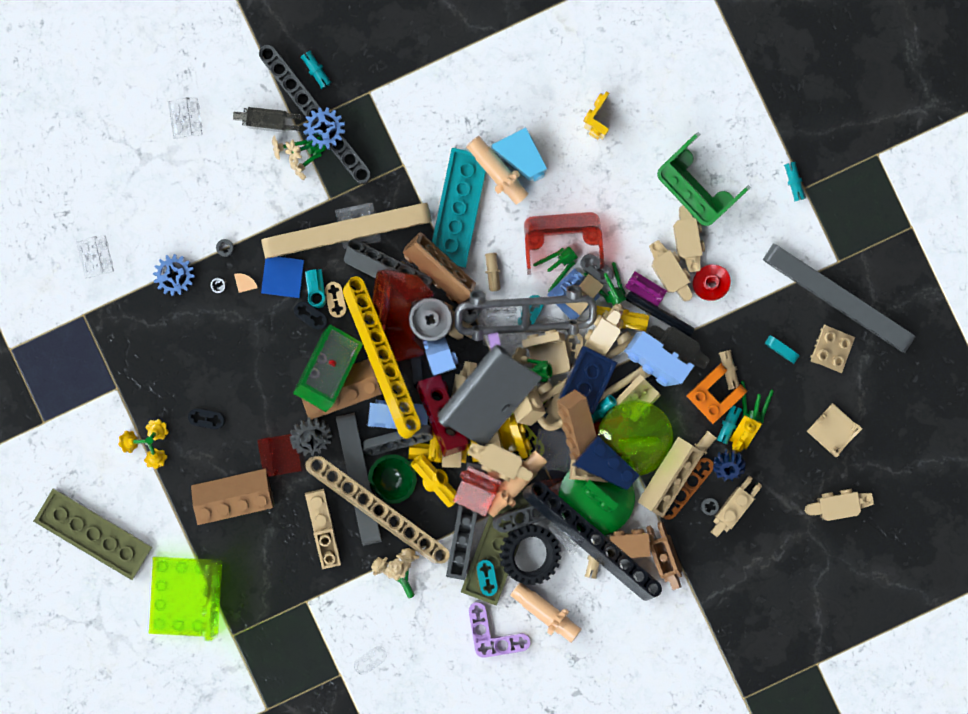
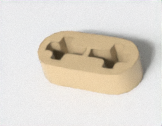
(340, 298)
(578, 346)

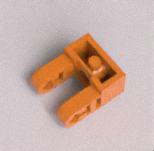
(707, 403)

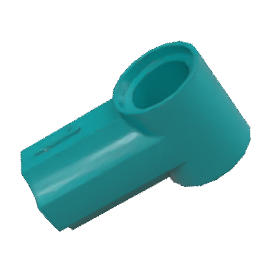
(315, 286)

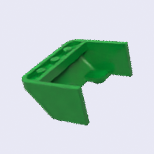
(689, 191)

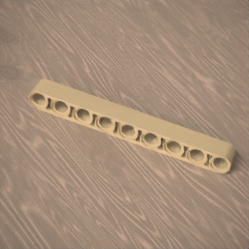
(346, 230)
(386, 511)

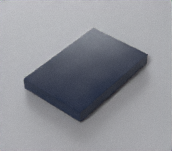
(589, 376)

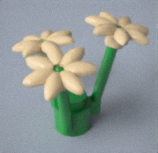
(294, 150)

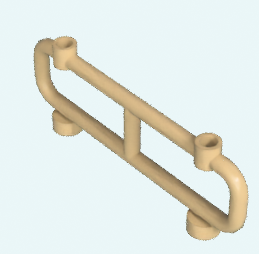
(547, 391)

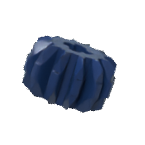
(729, 465)

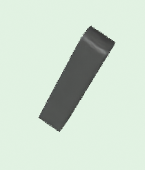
(371, 261)

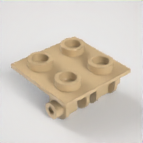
(832, 348)

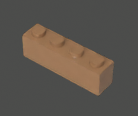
(576, 422)

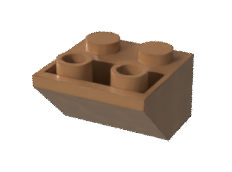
(633, 544)

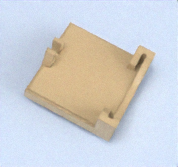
(834, 430)

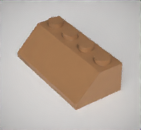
(439, 268)
(358, 387)
(232, 496)

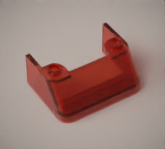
(539, 226)
(392, 304)

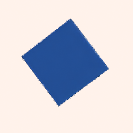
(282, 277)

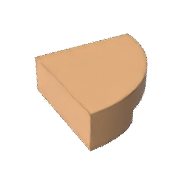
(245, 283)

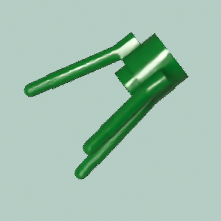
(566, 257)
(615, 295)
(755, 415)

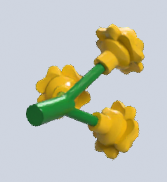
(156, 430)

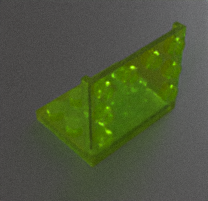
(185, 597)

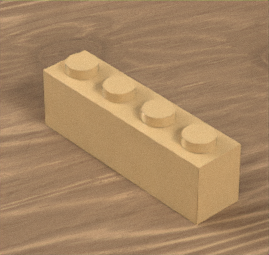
(670, 477)

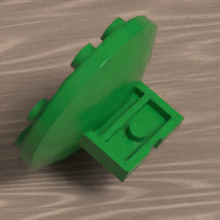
(598, 502)

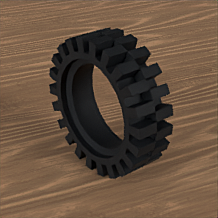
(547, 567)

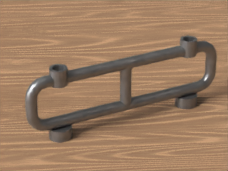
(477, 300)

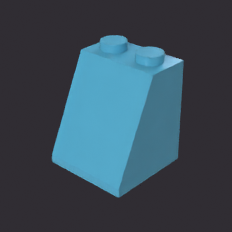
(521, 154)

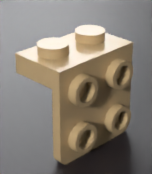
(550, 348)

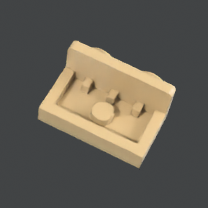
(639, 390)

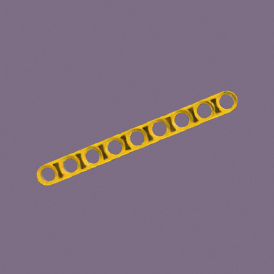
(379, 365)

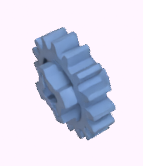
(314, 130)
(178, 287)

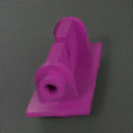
(645, 288)

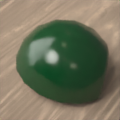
(392, 478)

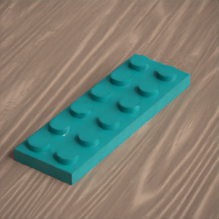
(459, 206)

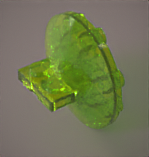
(638, 434)

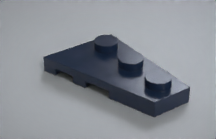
(607, 464)

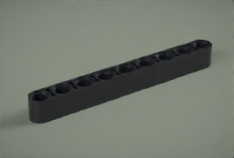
(583, 539)

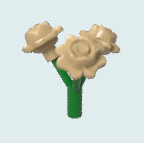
(397, 569)

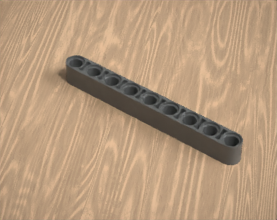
(306, 109)
(839, 298)

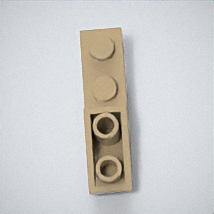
(323, 528)

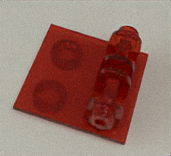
(278, 455)
(476, 491)

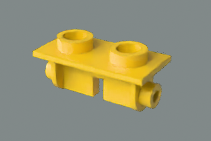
(744, 433)

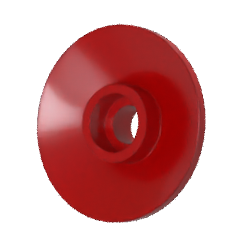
(708, 275)

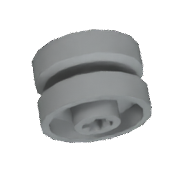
(420, 319)

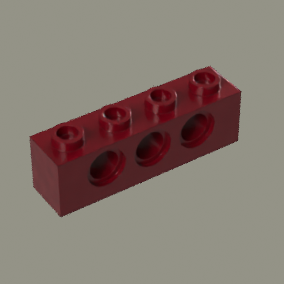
(436, 386)

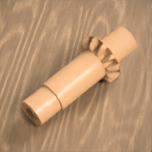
(497, 170)
(510, 489)
(547, 613)

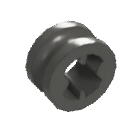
(227, 242)
(707, 501)

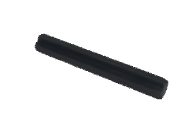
(659, 313)

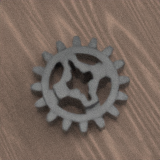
(310, 436)

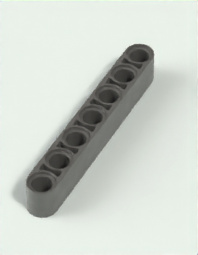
(357, 471)

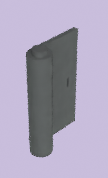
(488, 396)

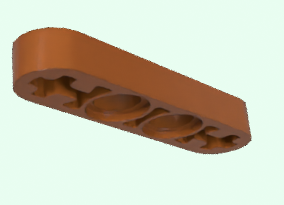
(689, 491)

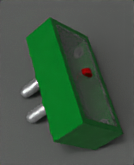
(328, 368)

